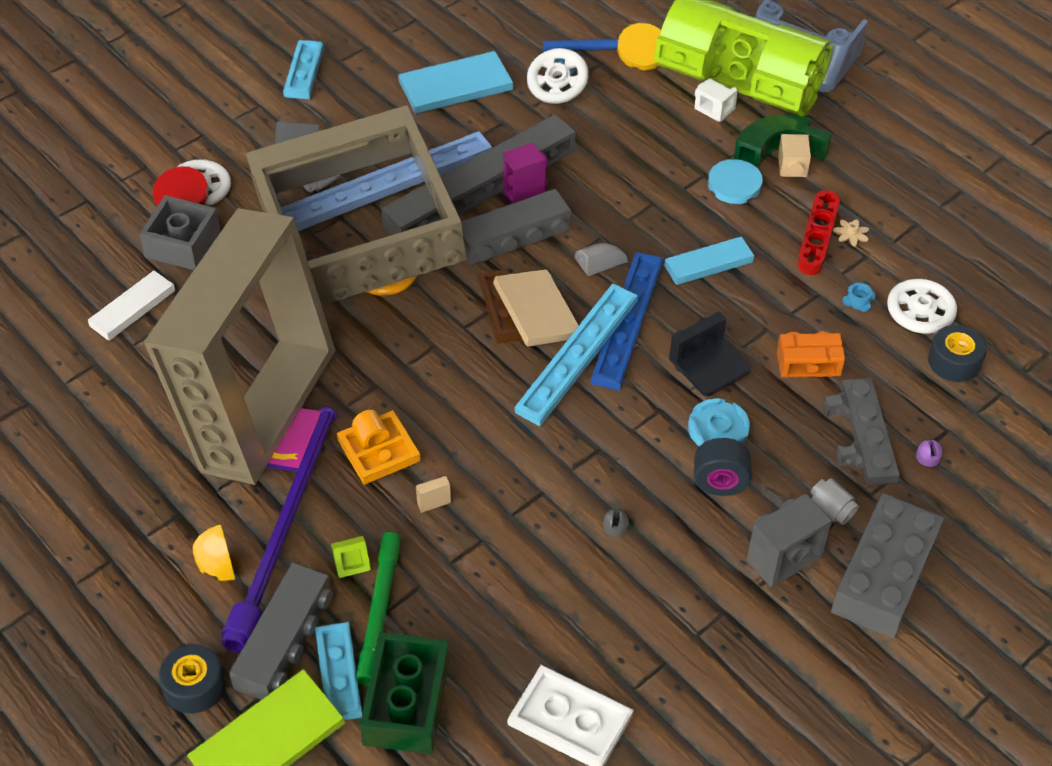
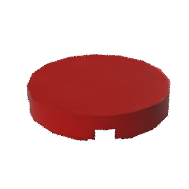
(183, 184)

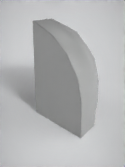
(599, 258)

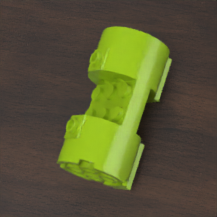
(746, 53)

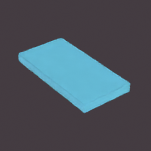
(455, 82)

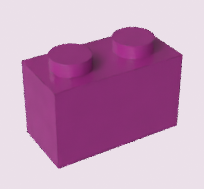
(524, 173)

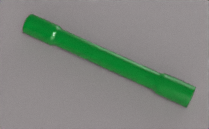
(387, 561)

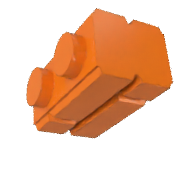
(810, 354)

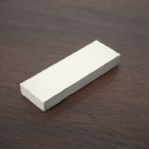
(131, 305)

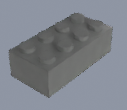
(887, 565)

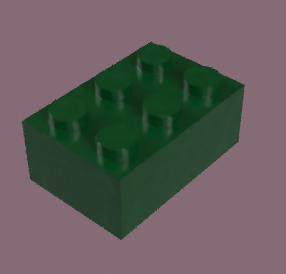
(405, 693)

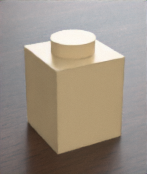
(794, 155)

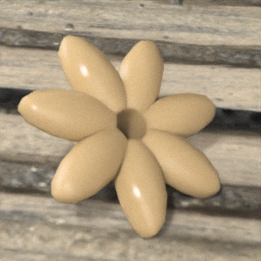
(852, 232)

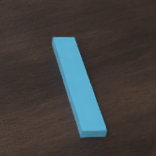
(575, 354)

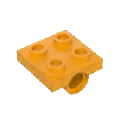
(377, 445)

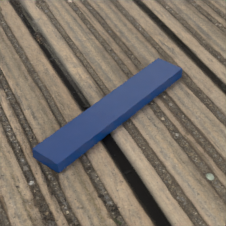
(618, 349)

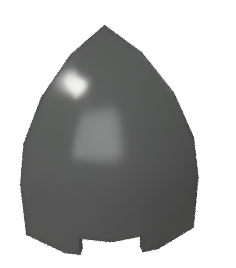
(288, 131)

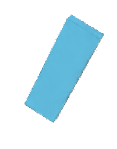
(303, 69)
(709, 260)
(338, 669)

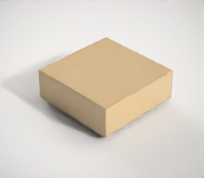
(433, 494)

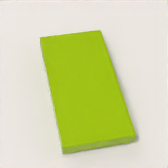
(274, 729)

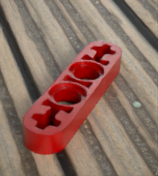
(820, 232)

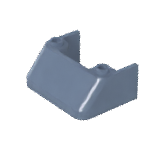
(846, 45)

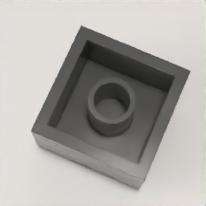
(180, 232)
(788, 539)

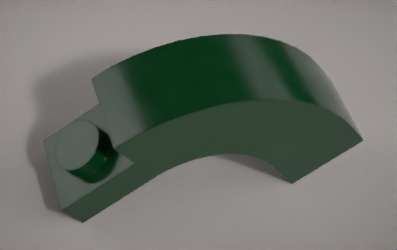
(765, 134)

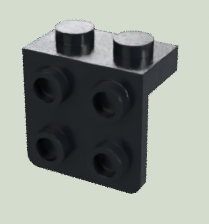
(706, 356)

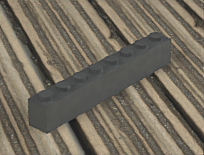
(478, 178)

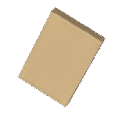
(536, 307)

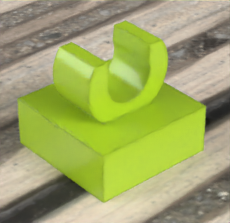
(350, 557)

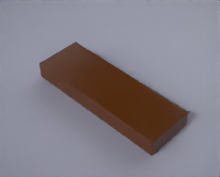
(500, 319)

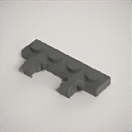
(872, 444)

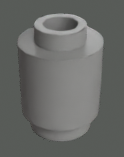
(834, 501)

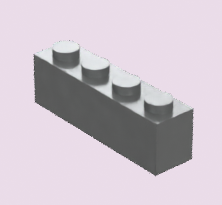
(515, 226)
(281, 632)

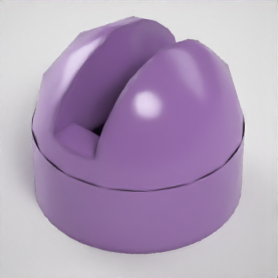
(924, 456)

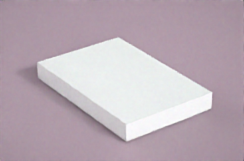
(570, 717)

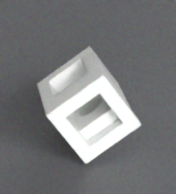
(715, 99)

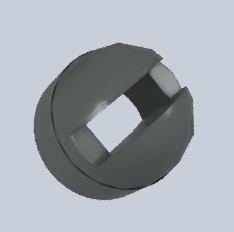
(615, 531)

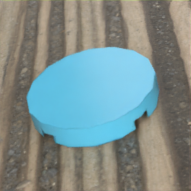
(735, 181)
(718, 420)

